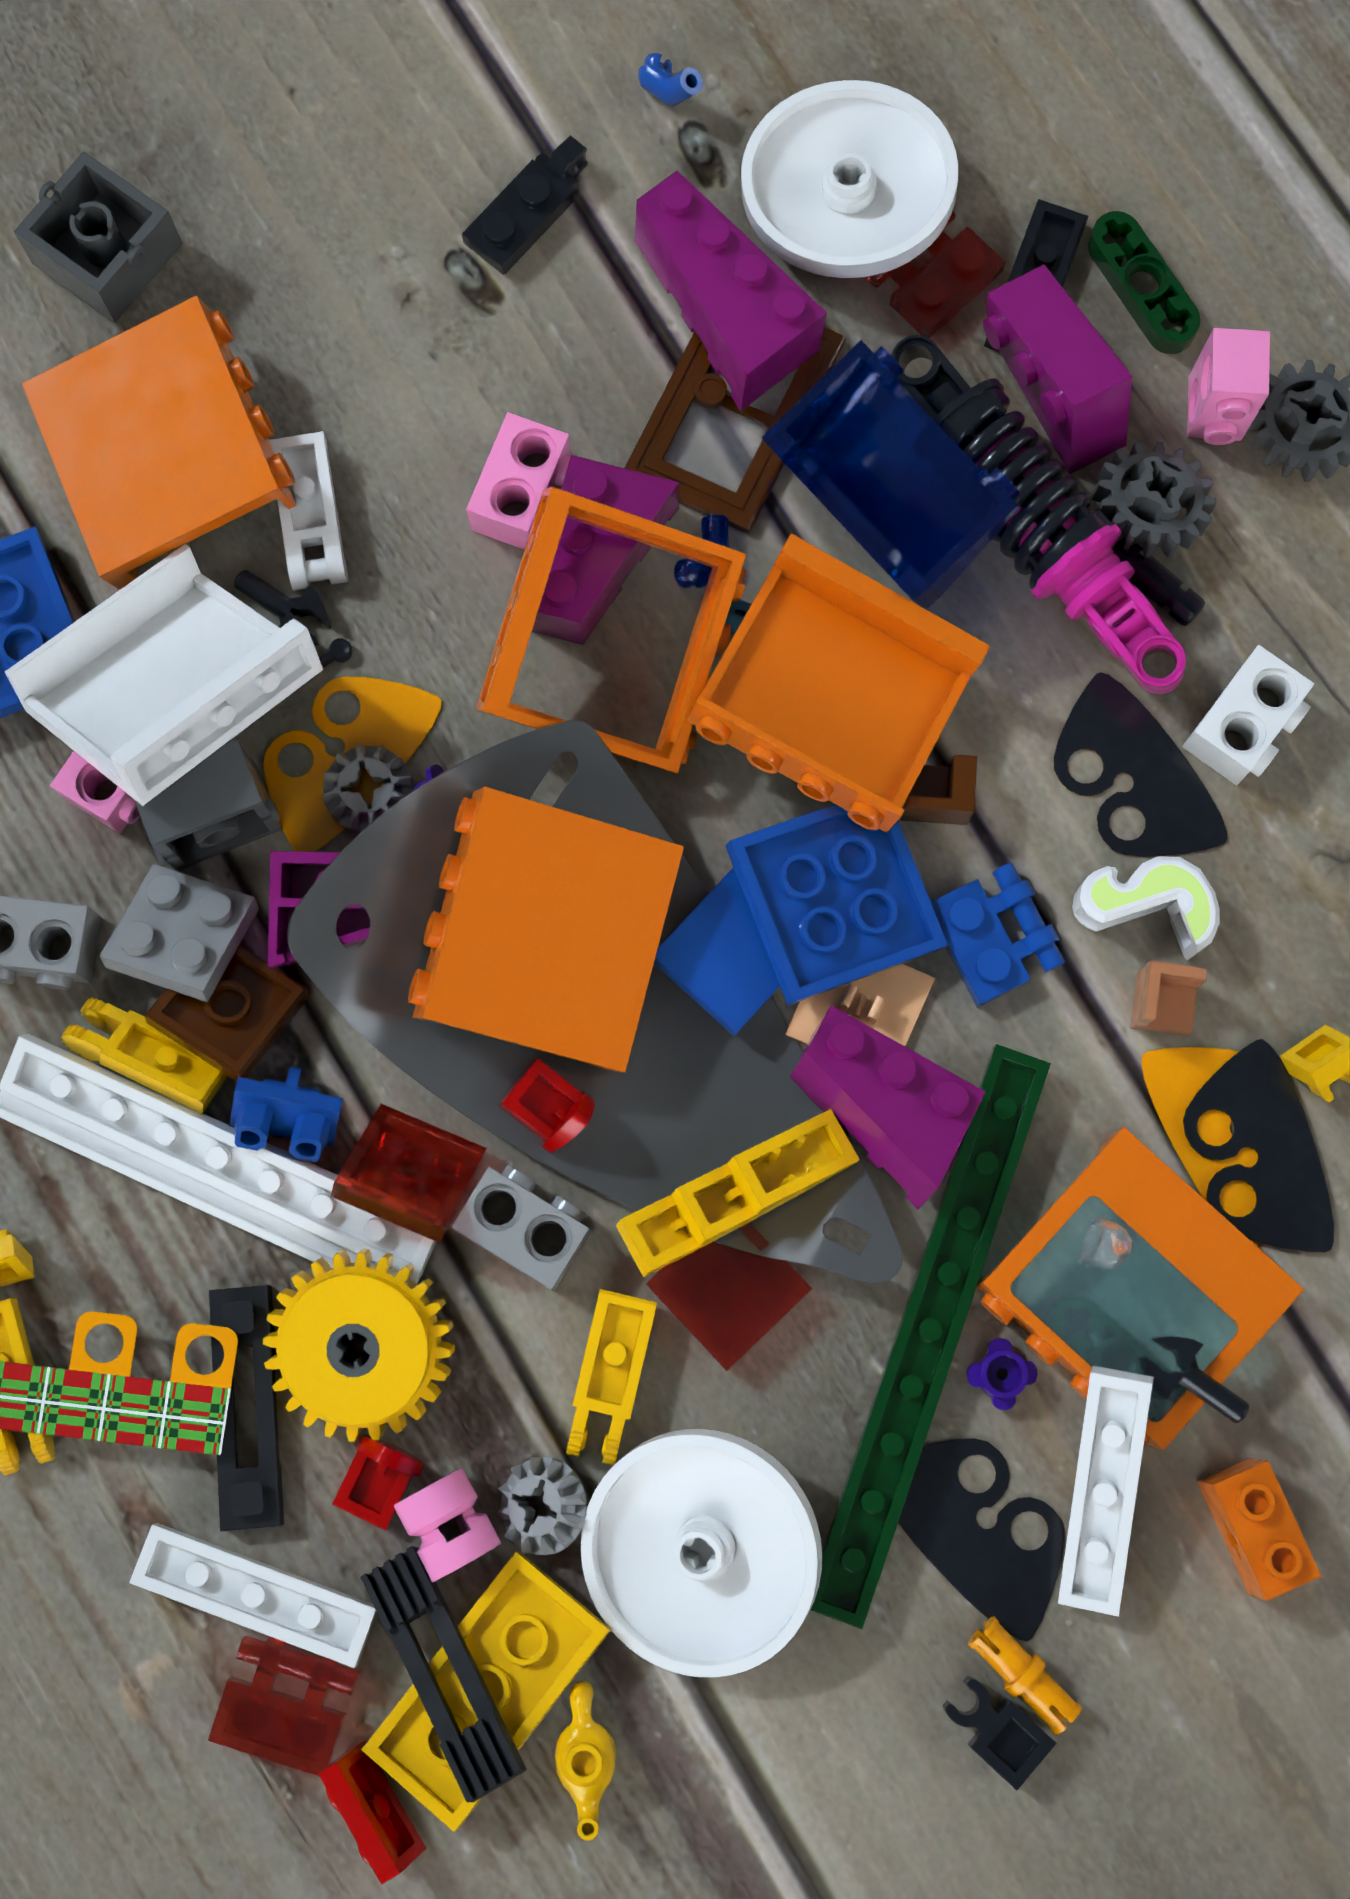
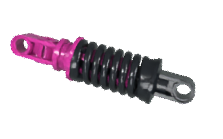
(1052, 530)

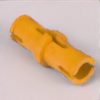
(1024, 1675)

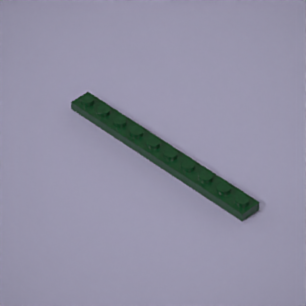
(927, 1336)

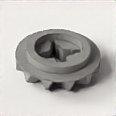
(345, 772)
(562, 1493)

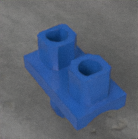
(284, 1111)

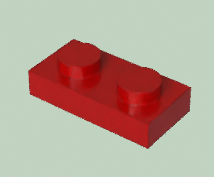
(372, 1813)

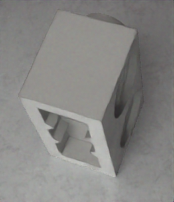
(35, 928)
(515, 1239)

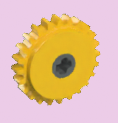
(318, 1342)

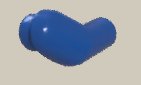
(669, 89)

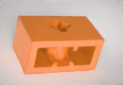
(1259, 1529)

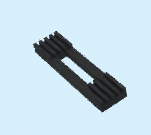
(248, 1494)
(483, 1753)

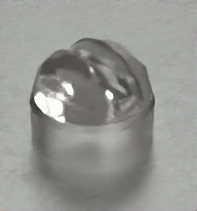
(1105, 1244)

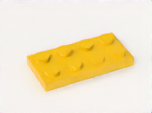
(528, 1649)

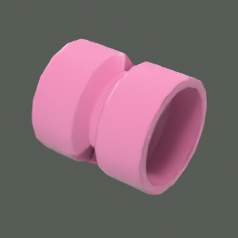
(437, 1504)

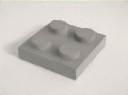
(179, 932)

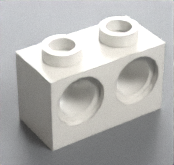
(1244, 712)

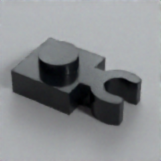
(1004, 1735)

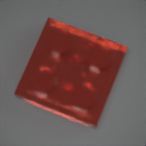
(409, 1172)
(729, 1295)

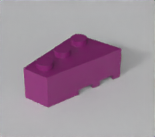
(1061, 367)
(593, 561)
(290, 879)
(889, 1100)

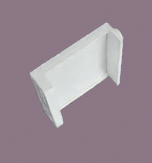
(162, 675)

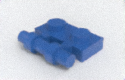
(980, 943)

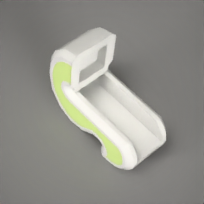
(1153, 887)

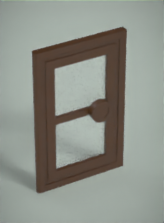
(711, 445)

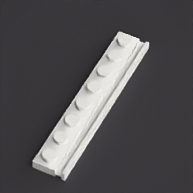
(193, 1158)

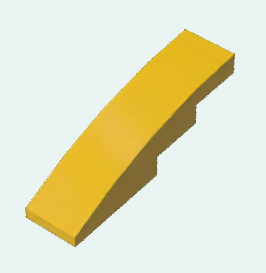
(737, 1192)

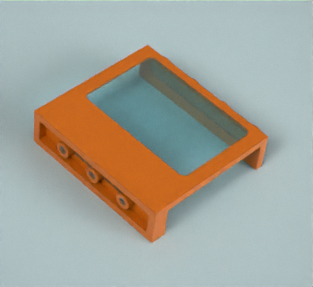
(1183, 1279)

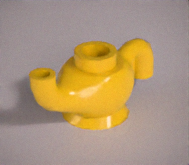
(585, 1760)

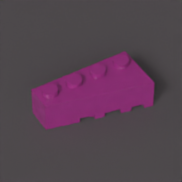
(728, 289)

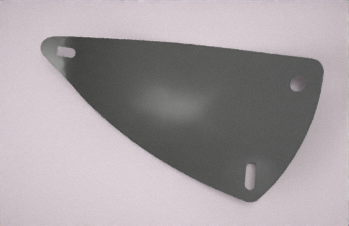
(689, 1084)

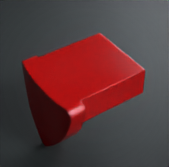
(548, 1105)
(377, 1481)

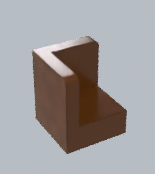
(943, 793)

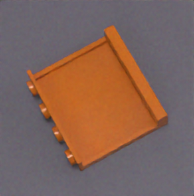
(157, 438)
(837, 684)
(546, 929)

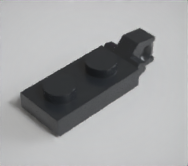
(527, 206)

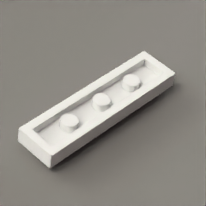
(1105, 1490)
(254, 1594)

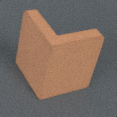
(1166, 997)

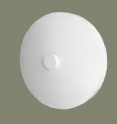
(849, 178)
(701, 1553)

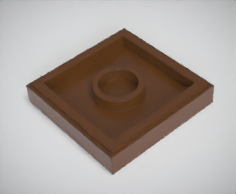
(239, 1019)

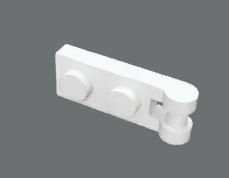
(315, 515)

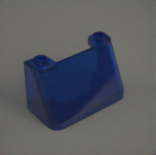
(892, 474)

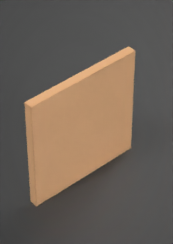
(883, 1001)

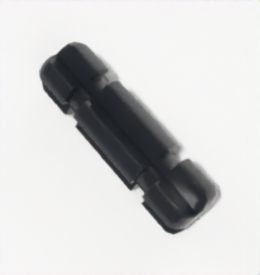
(1161, 584)

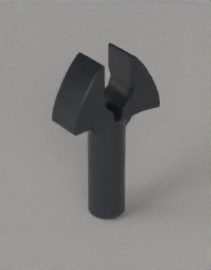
(281, 605)
(1192, 1379)

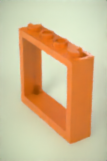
(707, 639)

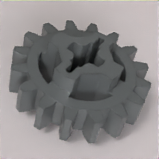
(1292, 438)
(1154, 498)

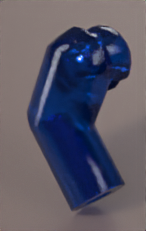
(692, 573)

